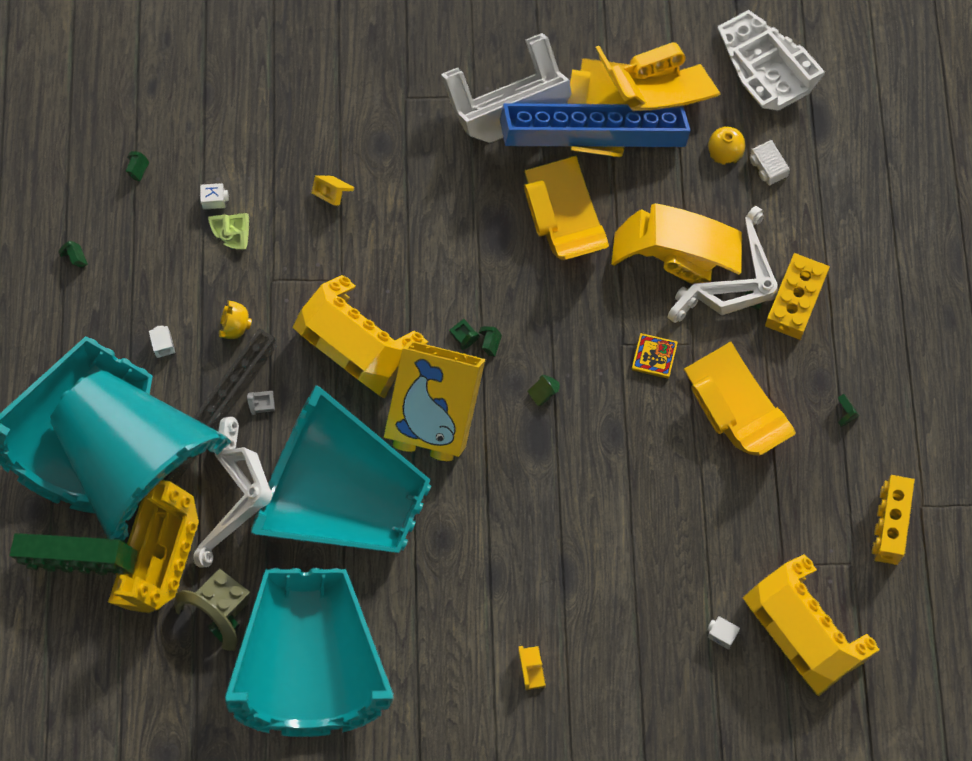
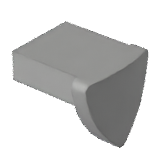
(261, 402)

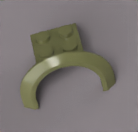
(219, 600)

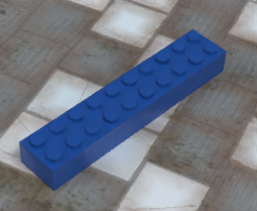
(592, 125)

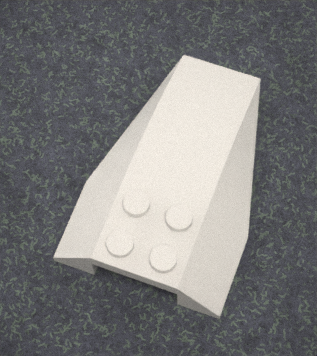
(769, 63)

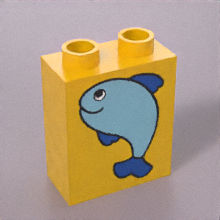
(433, 400)

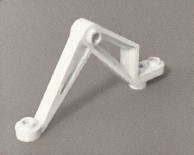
(763, 286)
(255, 495)

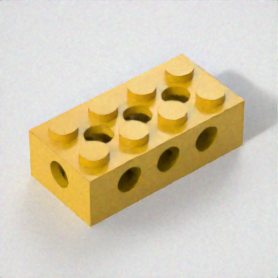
(802, 306)
(893, 519)

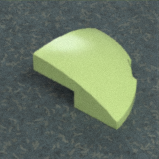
(231, 229)

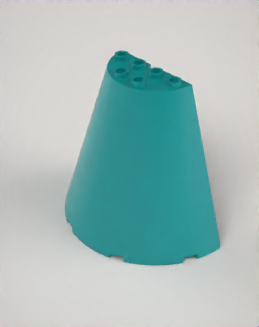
(26, 432)
(124, 444)
(341, 483)
(307, 658)

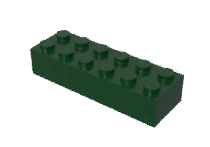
(73, 553)

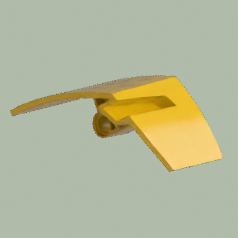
(657, 83)
(595, 86)
(564, 209)
(681, 239)
(737, 402)

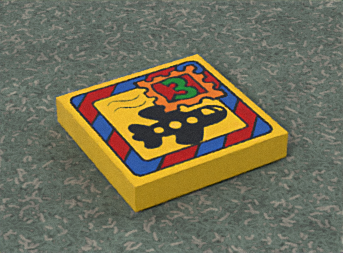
(654, 355)

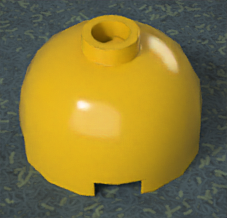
(726, 145)
(234, 320)

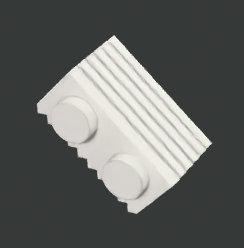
(769, 162)

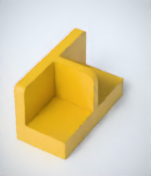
(330, 188)
(531, 667)

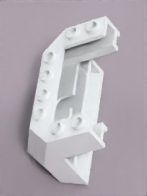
(482, 115)

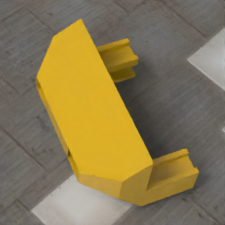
(350, 337)
(163, 541)
(803, 627)

